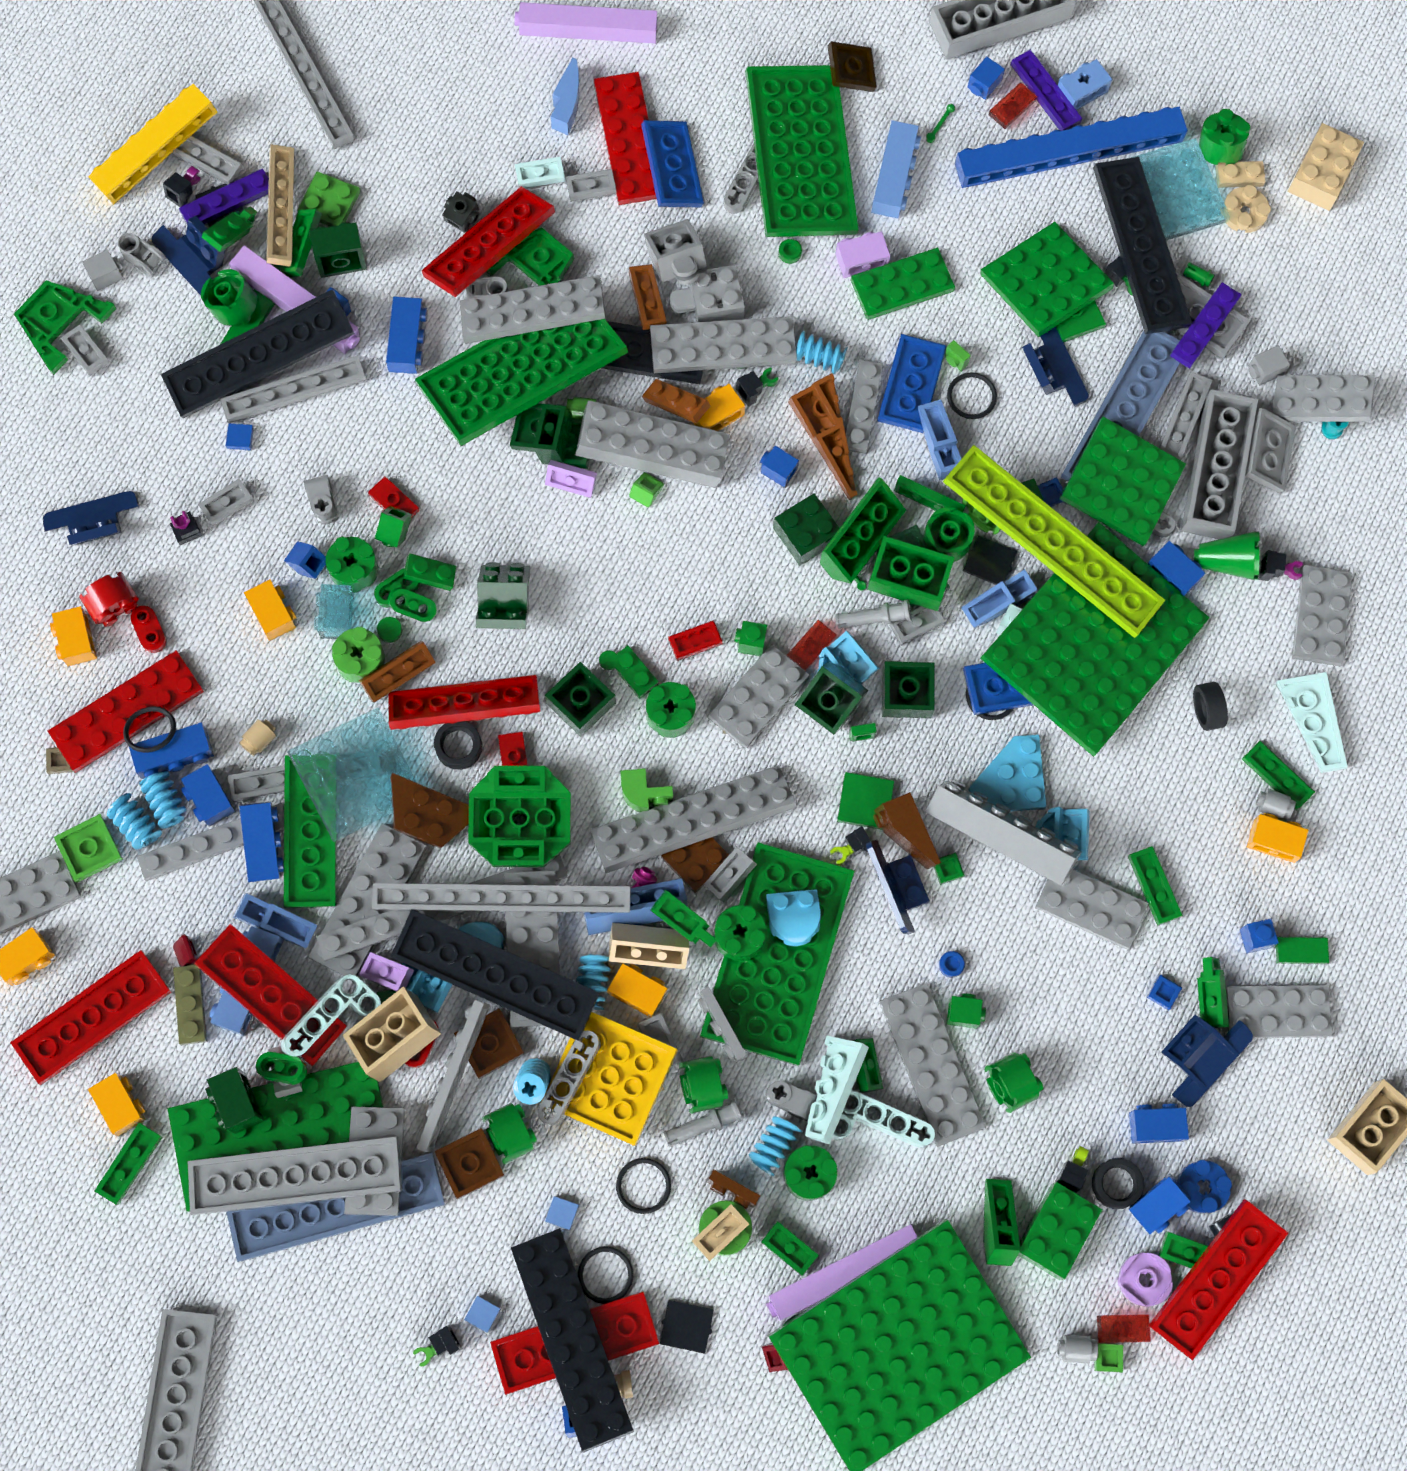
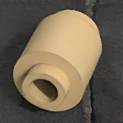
(258, 737)

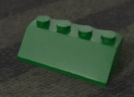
(862, 533)

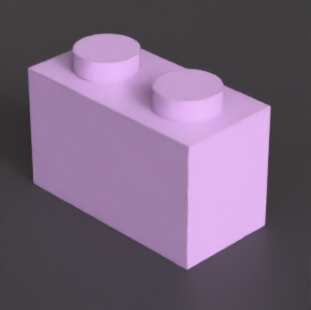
(862, 253)

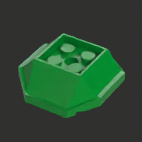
(514, 792)

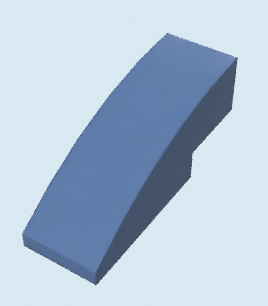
(566, 99)
(939, 437)
(998, 598)
(275, 920)

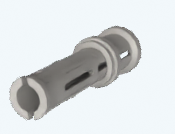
(885, 614)
(714, 1120)

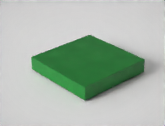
(861, 797)

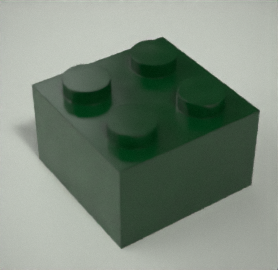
(338, 249)
(805, 528)
(908, 689)
(831, 697)
(580, 699)
(234, 1100)

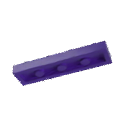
(1047, 91)
(227, 198)
(1205, 325)

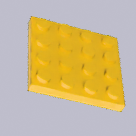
(620, 1081)

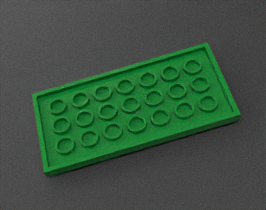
(801, 151)
(515, 373)
(777, 991)
(293, 1121)

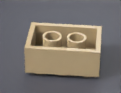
(1325, 166)
(391, 1034)
(1373, 1128)

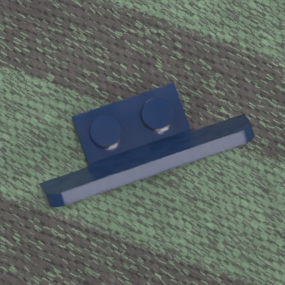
(190, 253)
(1055, 367)
(92, 518)
(900, 885)
(1204, 1055)

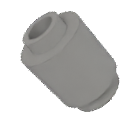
(1275, 804)
(1077, 1349)

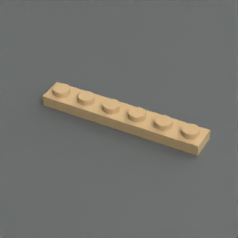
(280, 205)

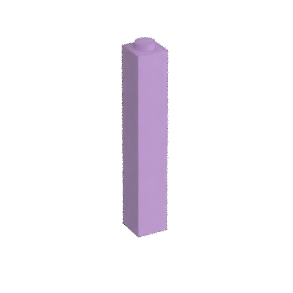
(587, 22)
(279, 288)
(829, 1279)

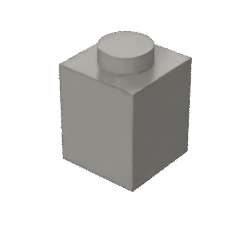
(103, 269)
(1268, 365)

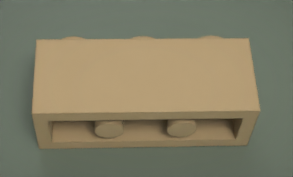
(648, 946)

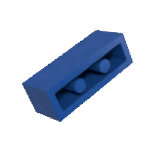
(406, 335)
(186, 747)
(261, 841)

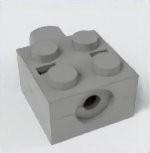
(676, 252)
(712, 296)

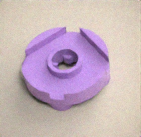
(1142, 1264)

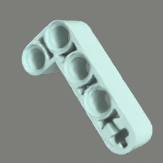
(325, 1018)
(883, 1124)

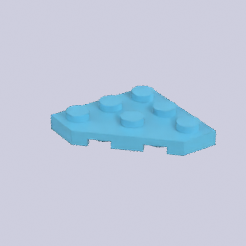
(1015, 776)

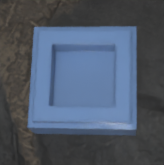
(561, 1213)
(482, 1314)

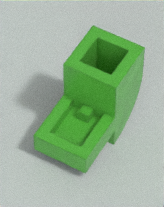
(638, 795)

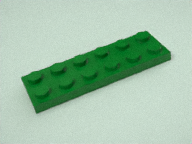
(307, 848)

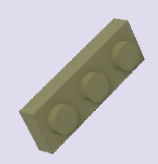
(189, 1005)

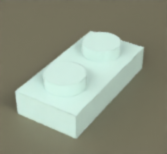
(540, 172)

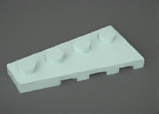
(1315, 715)
(838, 1076)

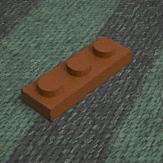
(647, 296)
(676, 401)
(397, 671)

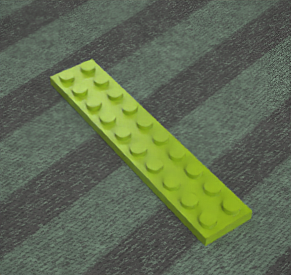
(1054, 541)

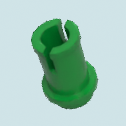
(1199, 274)

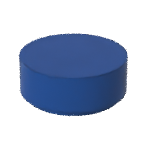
(951, 964)

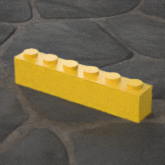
(152, 143)

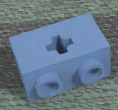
(1085, 84)

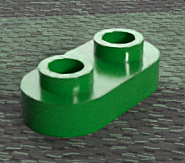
(391, 583)
(411, 604)
(283, 1067)

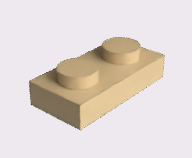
(1240, 174)
(720, 1232)

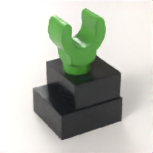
(441, 1341)

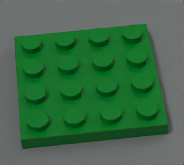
(1046, 279)
(1123, 481)

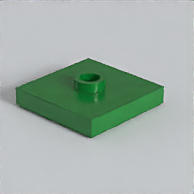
(1081, 323)

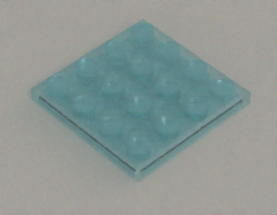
(1183, 189)
(351, 772)

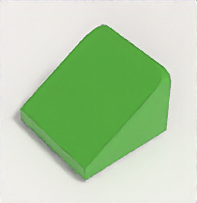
(646, 489)

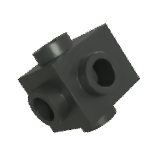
(461, 211)

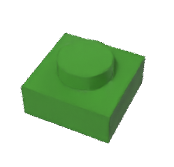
(957, 356)
(1109, 1358)

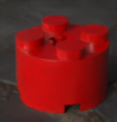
(109, 598)

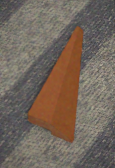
(821, 418)

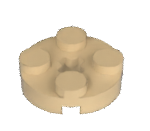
(1253, 199)

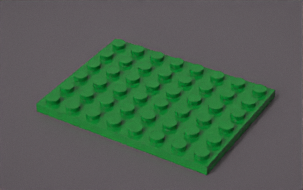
(1084, 664)
(899, 1347)

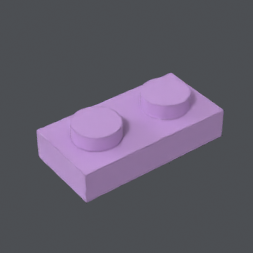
(570, 478)
(386, 972)

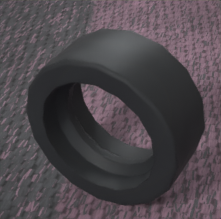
(1210, 706)
(471, 758)
(1136, 1175)

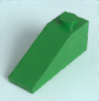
(1000, 1223)

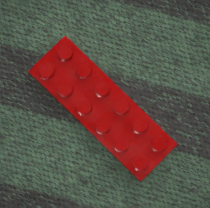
(621, 114)
(488, 241)
(463, 702)
(101, 724)
(264, 989)
(90, 1017)
(1218, 1279)
(622, 1327)

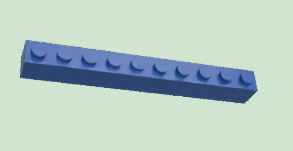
(1070, 146)

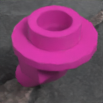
(643, 876)

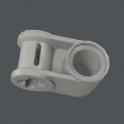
(143, 256)
(485, 286)
(321, 496)
(795, 1102)

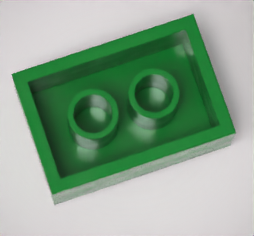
(910, 573)
(1058, 1231)

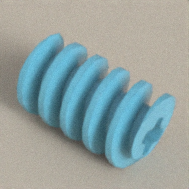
(820, 353)
(162, 799)
(131, 823)
(593, 974)
(532, 1081)
(774, 1144)

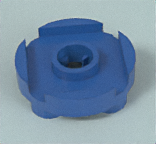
(1218, 1181)

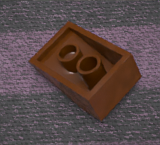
(906, 828)

